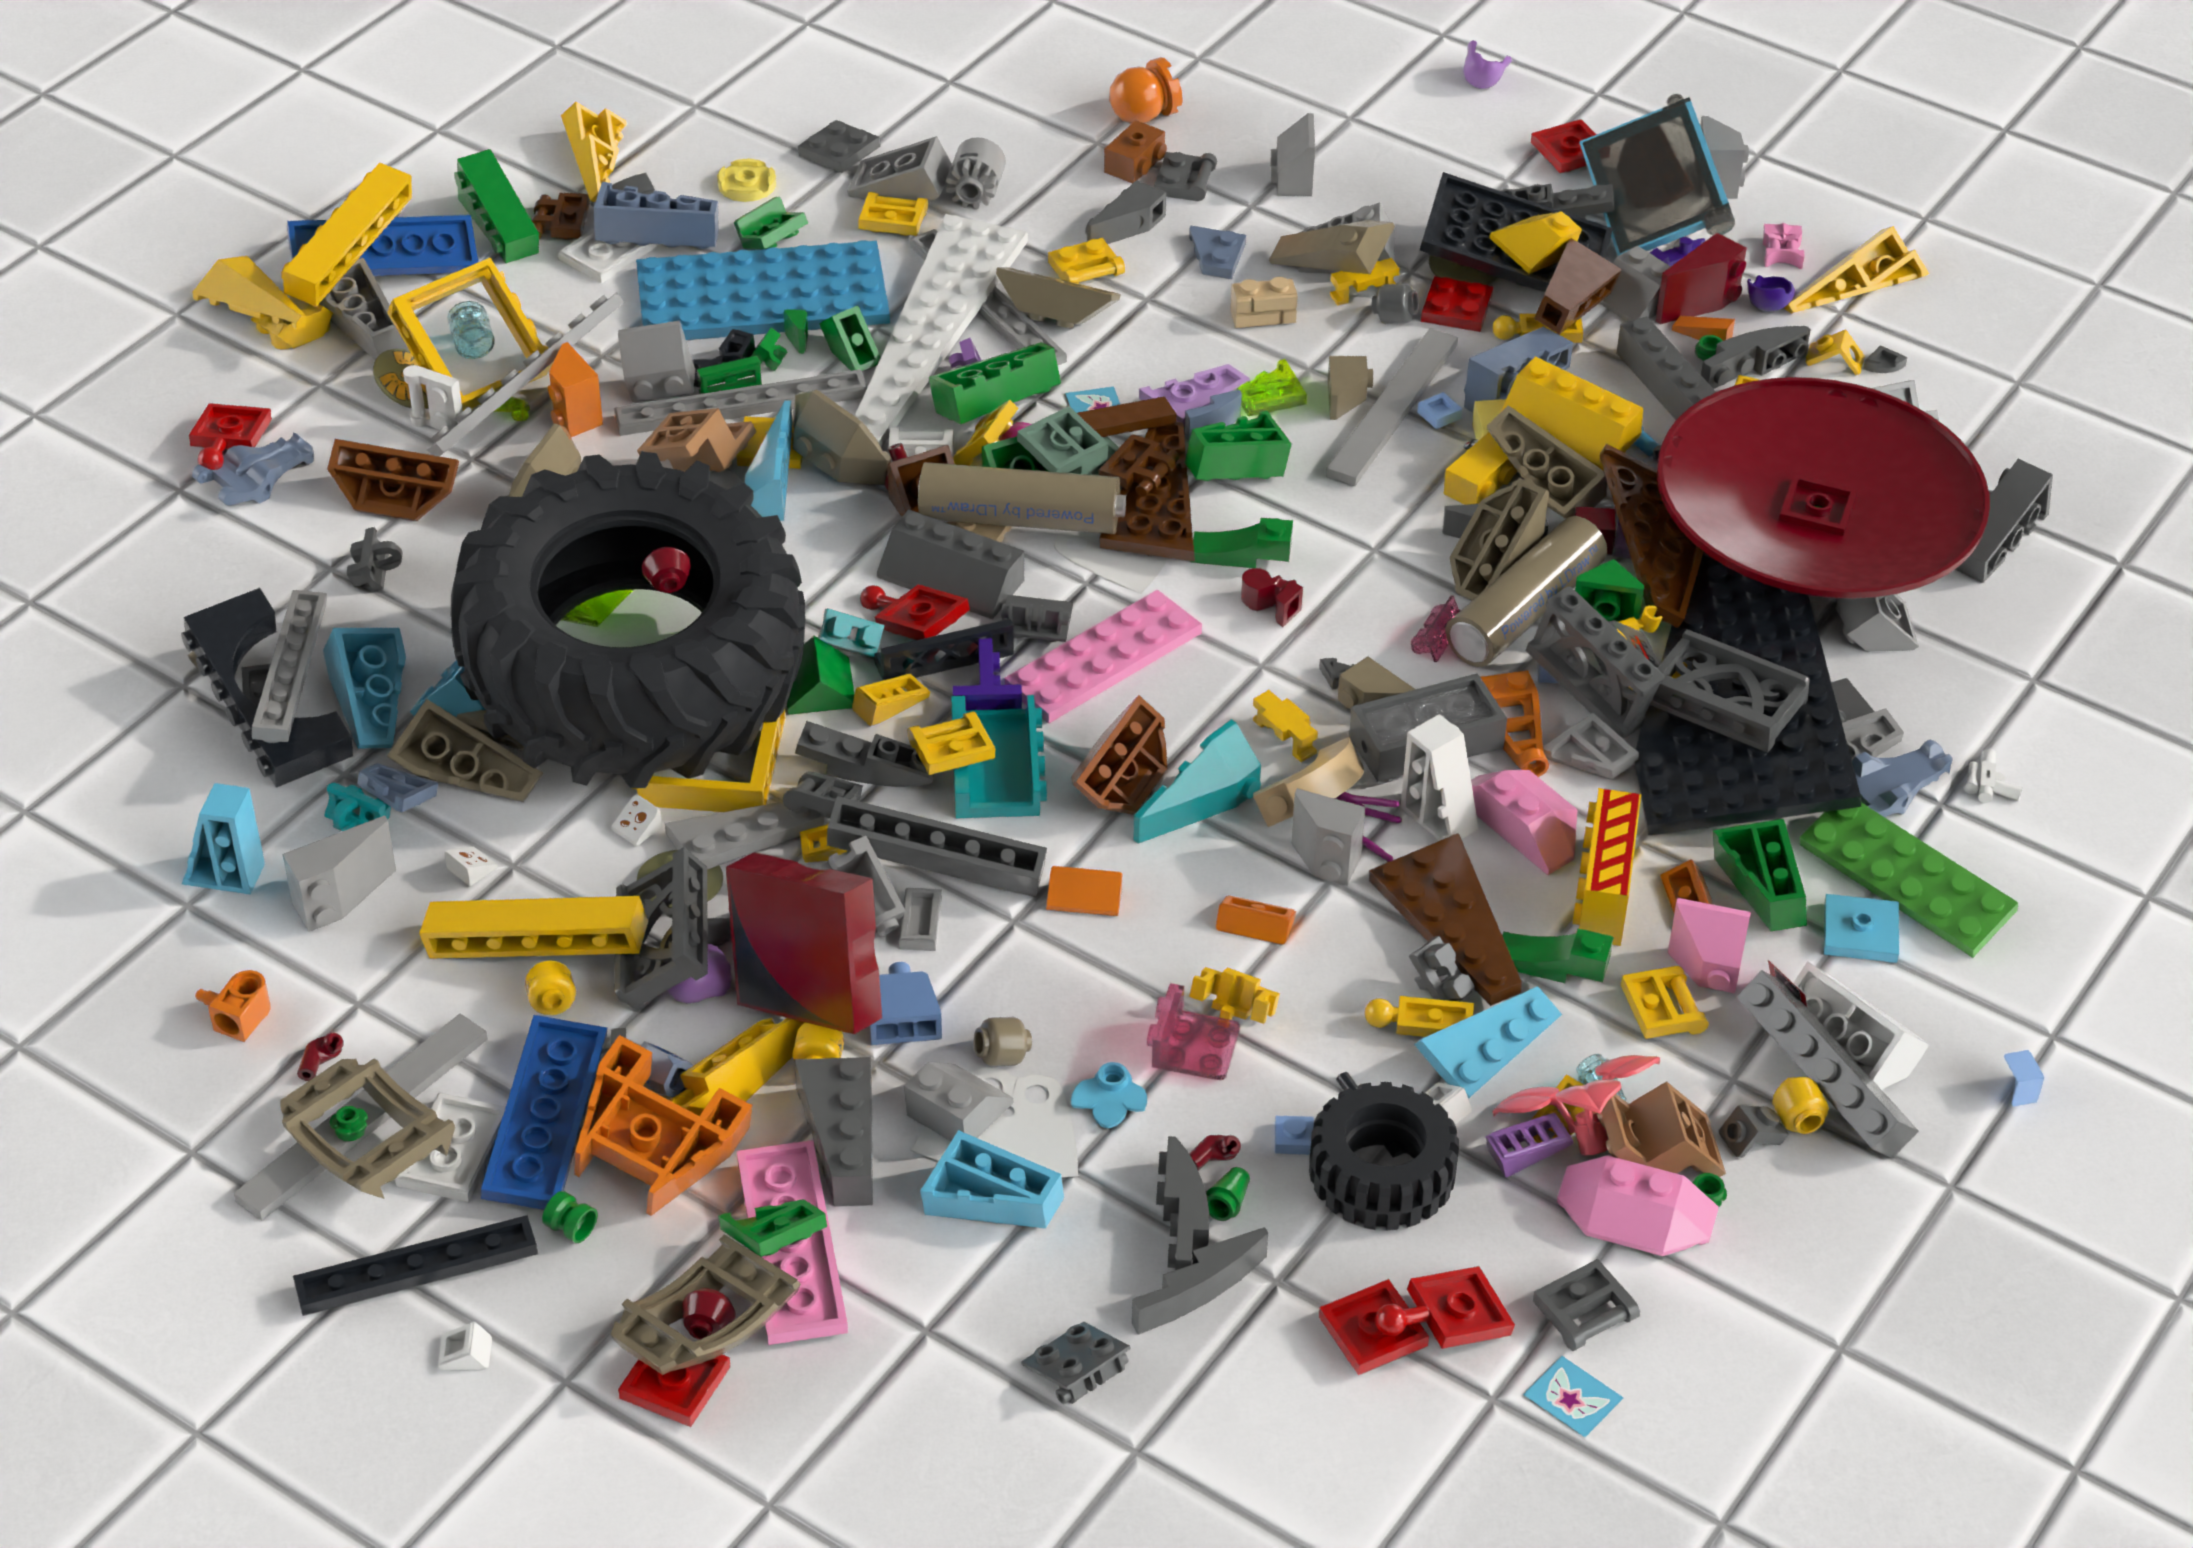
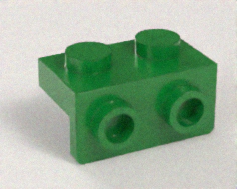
(768, 225)

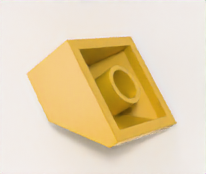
(1537, 240)

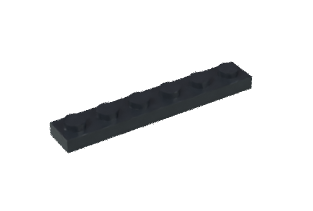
(415, 1265)

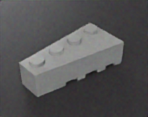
(362, 310)

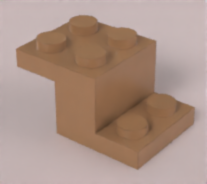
(699, 437)
(1661, 1132)

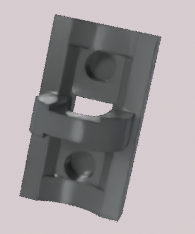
(372, 560)
(1437, 960)

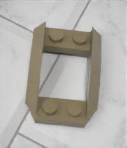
(420, 1132)
(645, 1323)

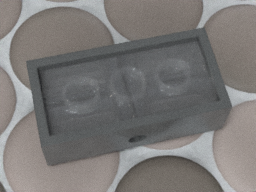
(1382, 725)

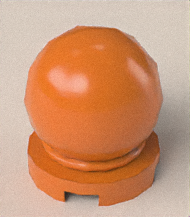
(1145, 92)

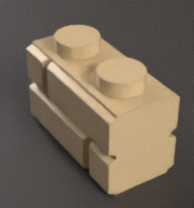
(1263, 302)

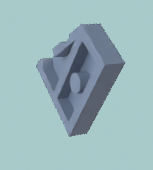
(1217, 250)
(396, 787)

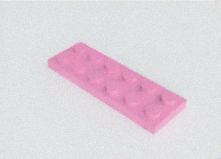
(1105, 654)
(785, 1175)

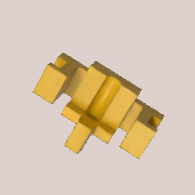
(1381, 274)
(1287, 722)
(1236, 994)

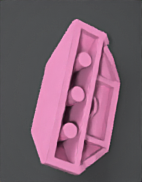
(1527, 816)
(1636, 1205)

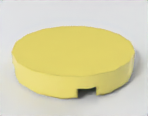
(746, 180)

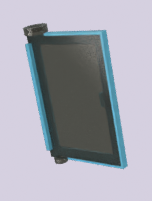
(1659, 178)

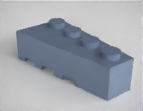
(654, 218)
(1495, 370)

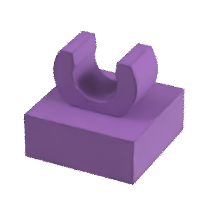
(968, 356)

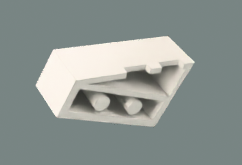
(1438, 780)

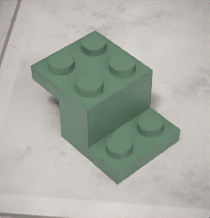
(1067, 444)

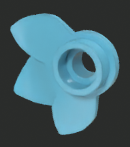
(1110, 1095)

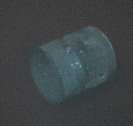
(471, 330)

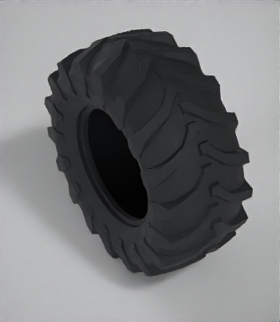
(636, 704)

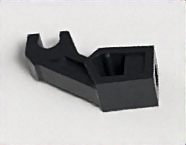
(734, 347)

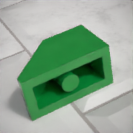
(851, 339)

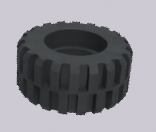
(1375, 1192)

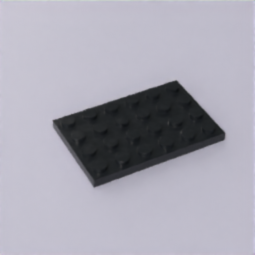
(1468, 213)

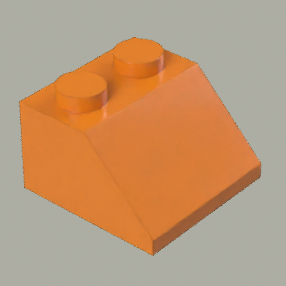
(574, 392)

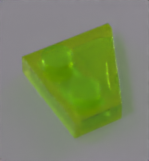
(1272, 391)

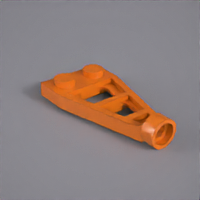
(1514, 690)

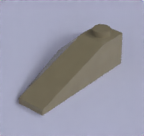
(1337, 248)
(1548, 463)

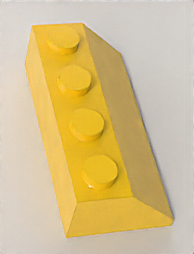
(1575, 410)

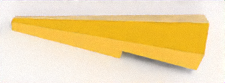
(594, 143)
(1872, 266)
(247, 291)

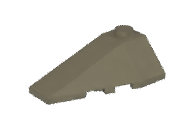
(454, 753)

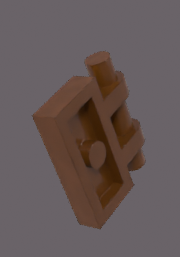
(569, 215)
(1131, 462)

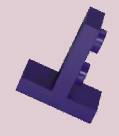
(990, 692)

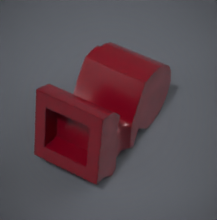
(1263, 591)

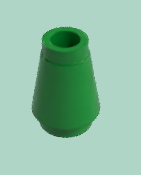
(1228, 1194)

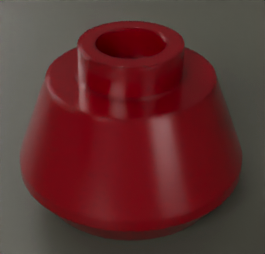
(666, 569)
(706, 1312)

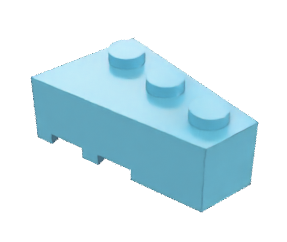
(226, 843)

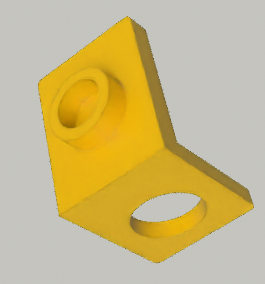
(1835, 344)

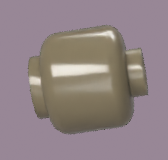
(1002, 1041)

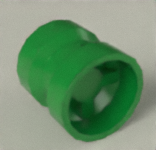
(570, 1217)

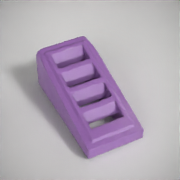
(1521, 1158)

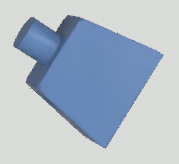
(908, 1008)

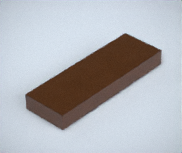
(1130, 416)

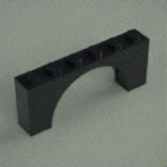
(220, 641)

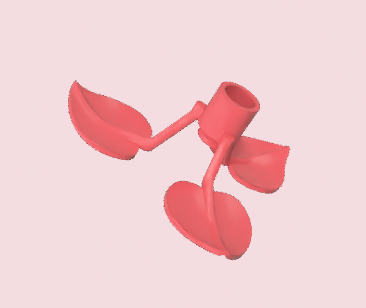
(1592, 1097)

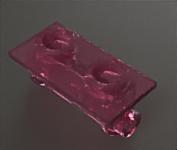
(1433, 636)

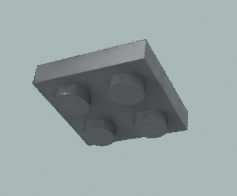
(839, 146)

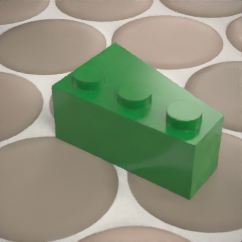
(1238, 450)
(1764, 871)

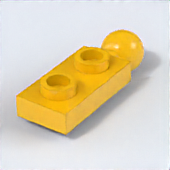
(1506, 327)
(1417, 1015)

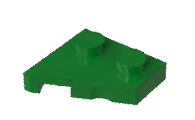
(775, 1226)

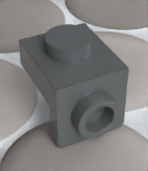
(1751, 1126)

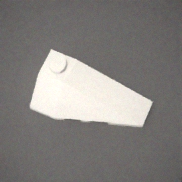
(1870, 1037)

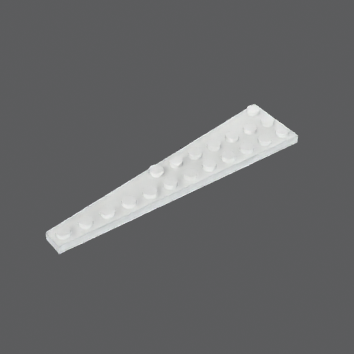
(938, 310)

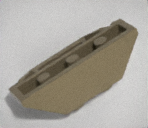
(1053, 297)
(836, 441)
(554, 453)
(1498, 536)

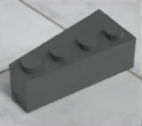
(2014, 507)
(839, 1114)

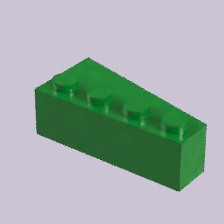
(989, 383)

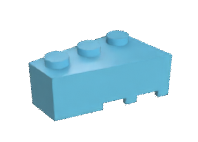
(991, 1186)

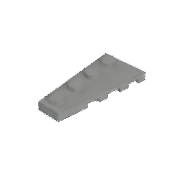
(1872, 733)
(740, 832)

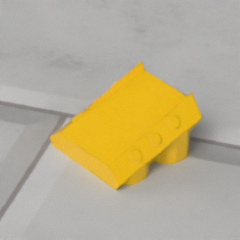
(285, 336)

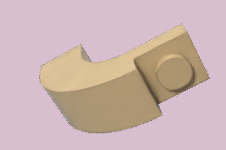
(1329, 775)

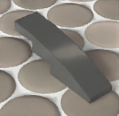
(1211, 1274)

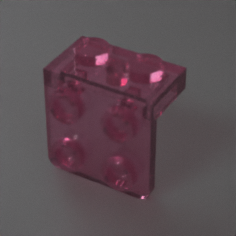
(1190, 1040)

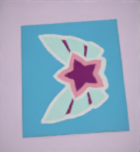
(1092, 399)
(1573, 1396)

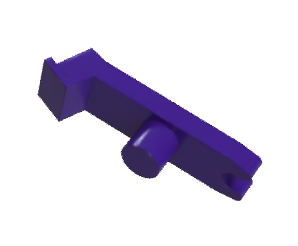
(1673, 255)

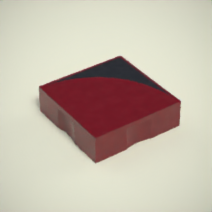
(804, 942)

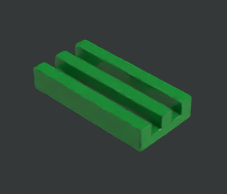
(729, 373)

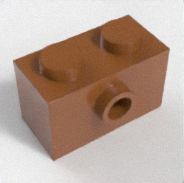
(1134, 151)

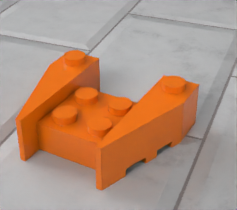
(652, 1134)

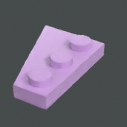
(1196, 391)

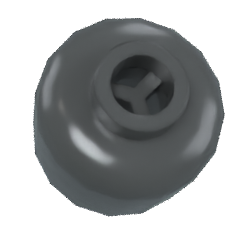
(1395, 303)

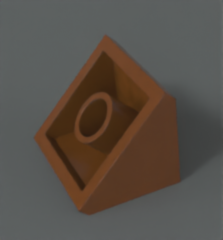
(905, 477)

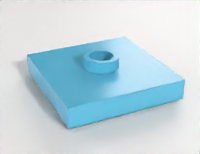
(1861, 928)

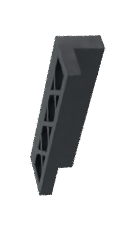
(943, 651)

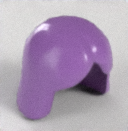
(1480, 72)
(713, 984)

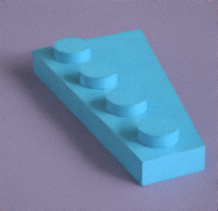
(1486, 1042)

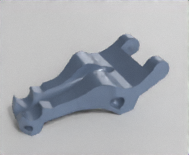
(253, 471)
(1893, 782)

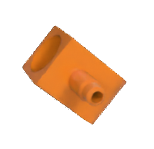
(238, 1005)

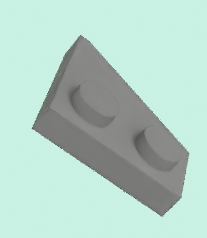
(1592, 748)

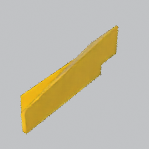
(740, 1064)

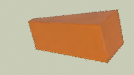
(1701, 326)

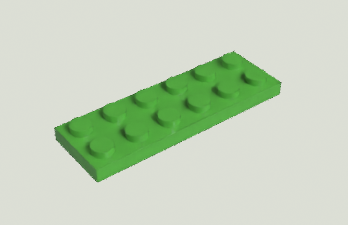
(1912, 873)

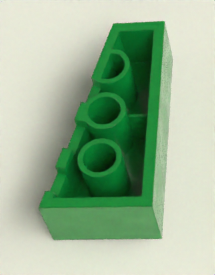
(495, 206)

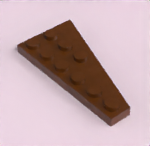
(1161, 519)
(1444, 898)

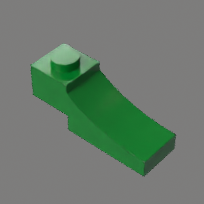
(1242, 547)
(1554, 957)

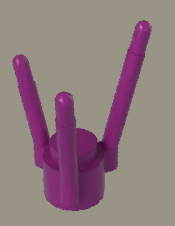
(1360, 800)

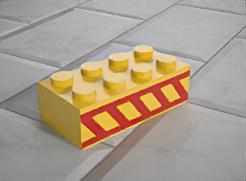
(1607, 863)

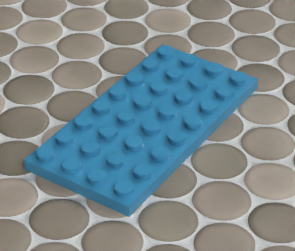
(755, 287)

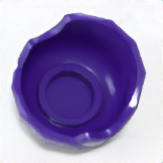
(1770, 293)

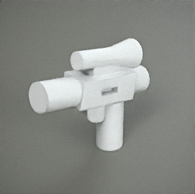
(1988, 781)

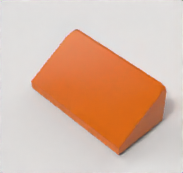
(1686, 883)
(1084, 890)
(1255, 919)

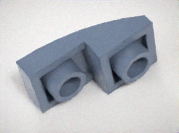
(1222, 408)

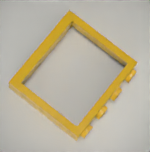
(507, 304)
(721, 795)

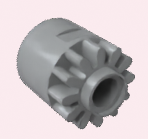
(976, 172)

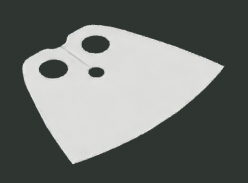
(1123, 568)
(1035, 1130)

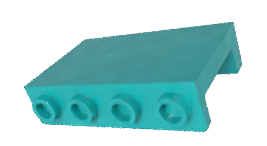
(1011, 780)

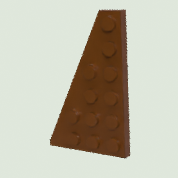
(1658, 548)

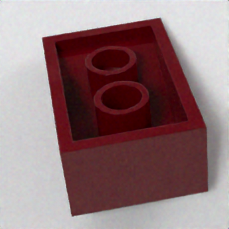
(1702, 280)

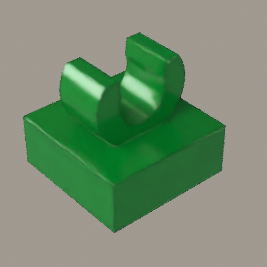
(768, 351)

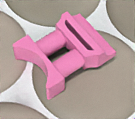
(1783, 244)

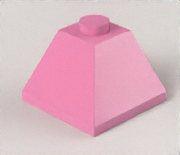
(1709, 943)

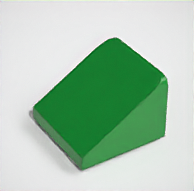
(796, 328)

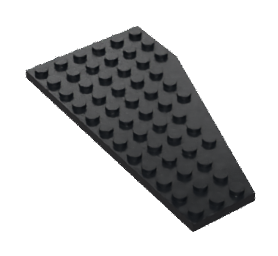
(1710, 780)

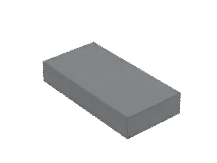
(920, 919)

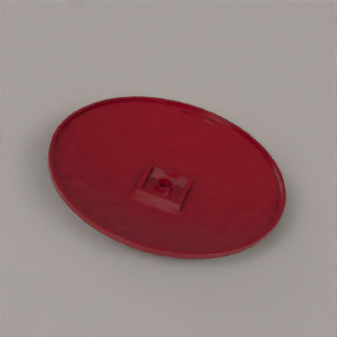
(1892, 481)

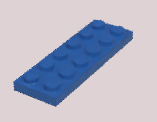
(408, 244)
(544, 1112)

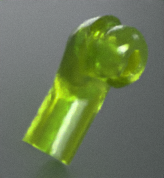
(518, 408)

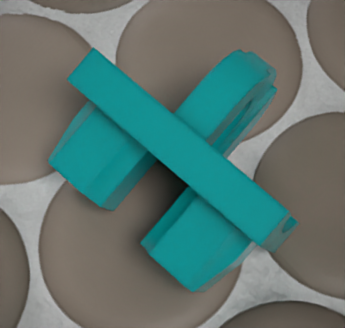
(838, 626)
(345, 800)

